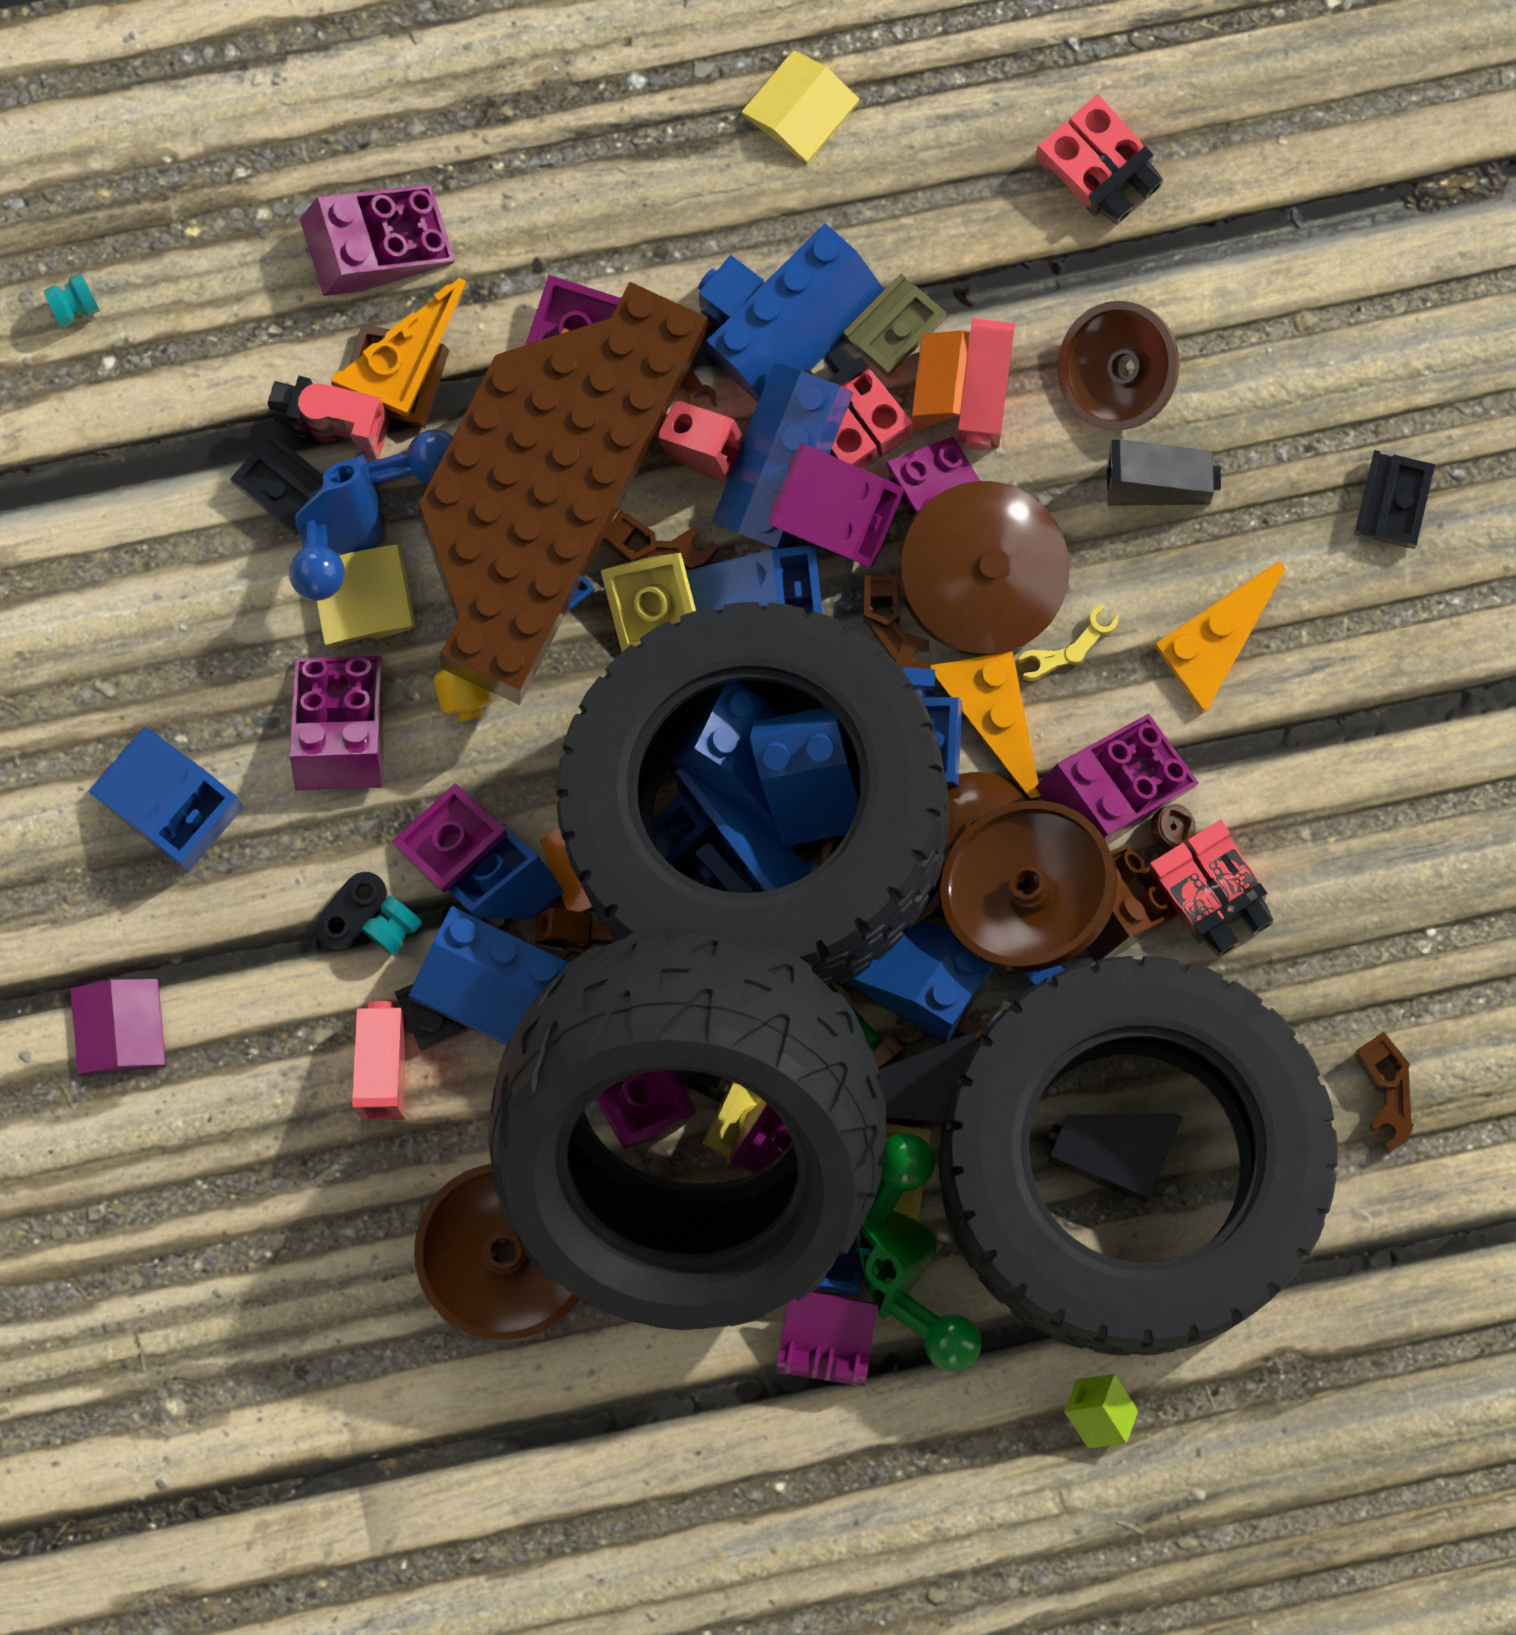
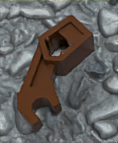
(625, 527)
(896, 643)
(570, 928)
(1397, 1104)

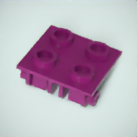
(930, 472)
(827, 1338)

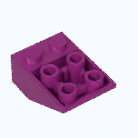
(375, 237)
(835, 505)
(337, 723)
(1120, 778)

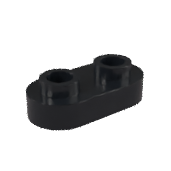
(351, 911)

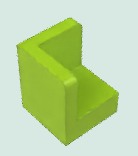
(1101, 1411)

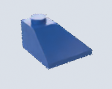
(507, 883)

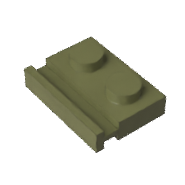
(894, 325)

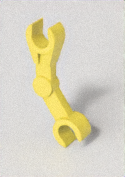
(1073, 654)

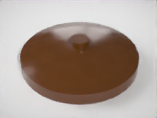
(983, 567)
(1028, 886)
(478, 1266)

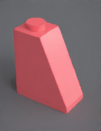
(985, 383)
(379, 1062)

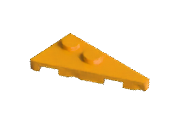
(403, 357)
(1209, 643)
(995, 710)

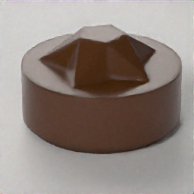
(1172, 826)

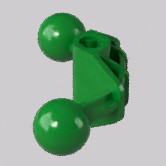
(898, 1251)

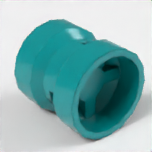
(71, 300)
(391, 925)

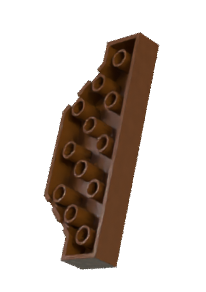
(543, 477)

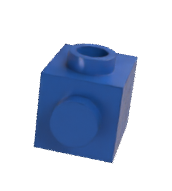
(726, 290)

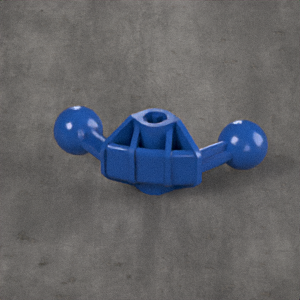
(348, 512)

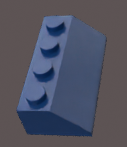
(795, 312)
(790, 411)
(746, 840)
(482, 976)

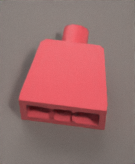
(700, 440)

